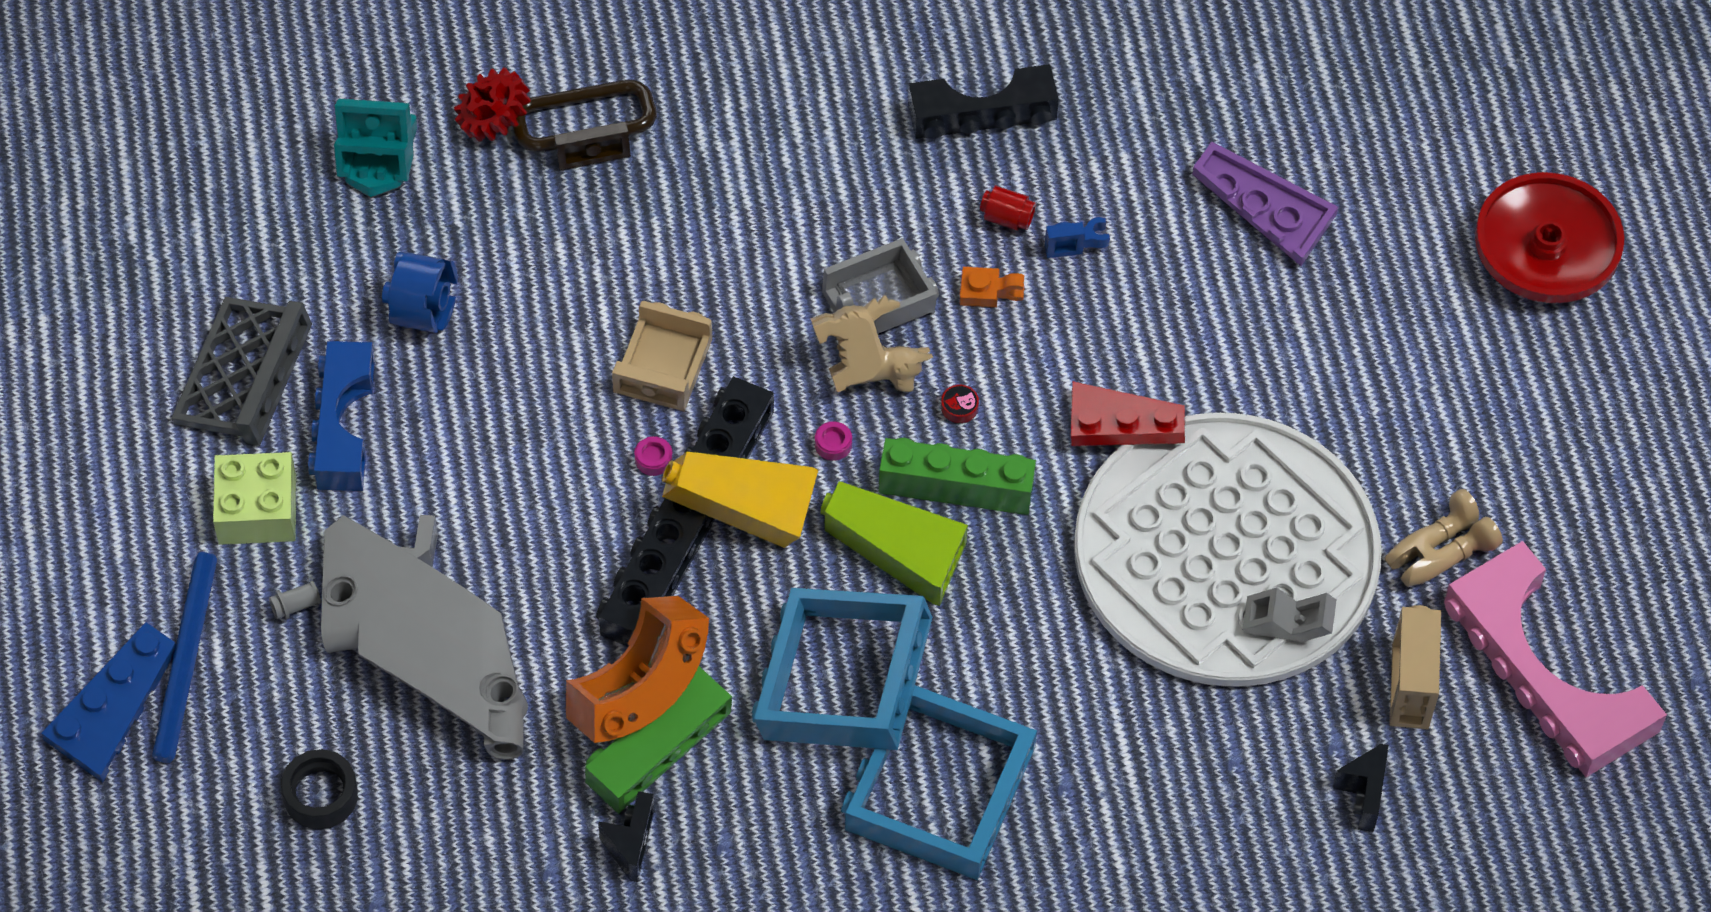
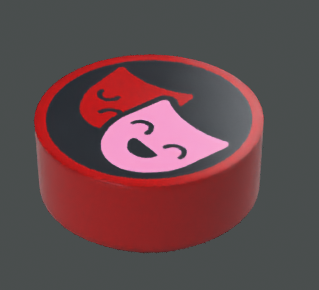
(959, 403)

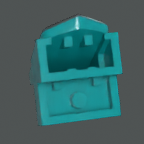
(374, 144)

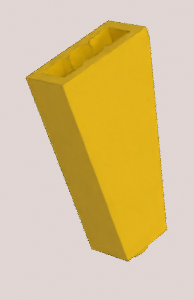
(743, 493)

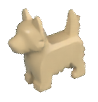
(861, 350)

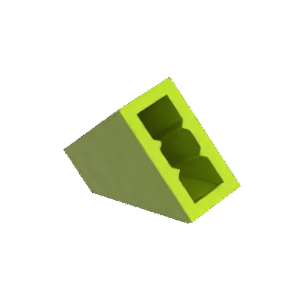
(897, 538)

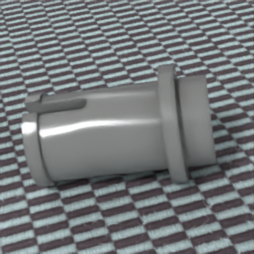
(294, 600)

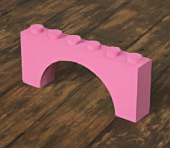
(1585, 724)

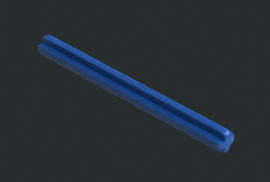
(184, 658)

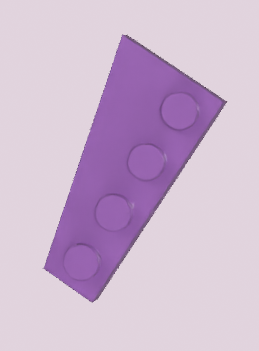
(1271, 204)

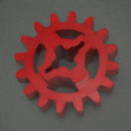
(492, 104)

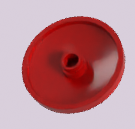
(1549, 237)

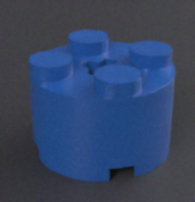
(420, 292)

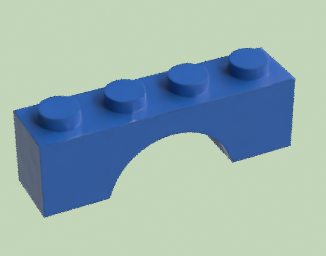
(346, 377)

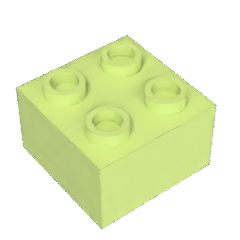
(254, 498)

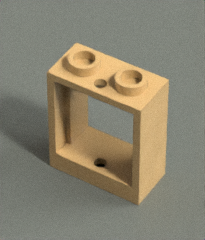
(1415, 667)

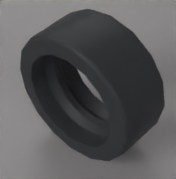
(312, 762)

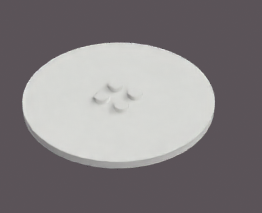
(1196, 526)

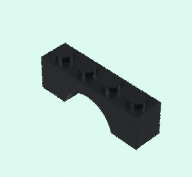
(942, 111)

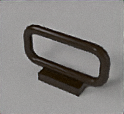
(590, 144)

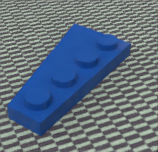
(102, 713)

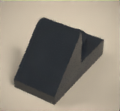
(1365, 779)
(629, 842)

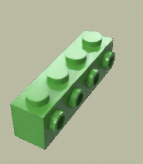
(956, 475)
(643, 756)

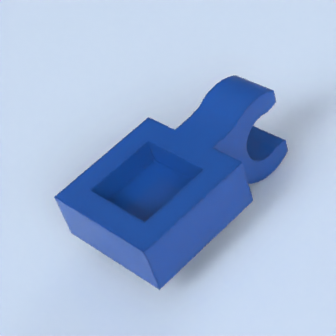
(1071, 238)

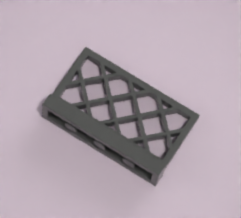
(268, 383)

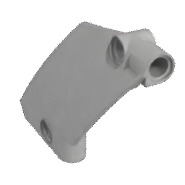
(421, 632)

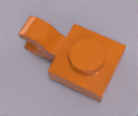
(984, 287)

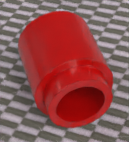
(1007, 208)

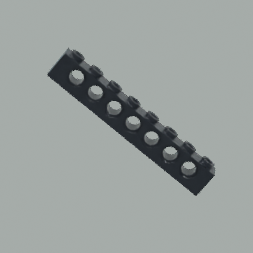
(737, 402)

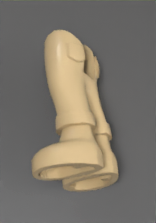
(1463, 514)

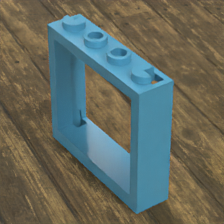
(840, 730)
(927, 845)

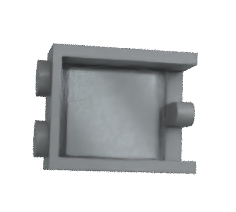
(885, 271)

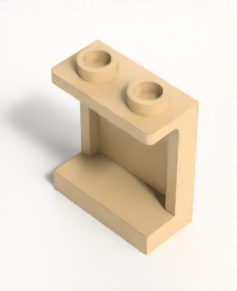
(663, 356)

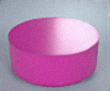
(833, 441)
(653, 455)

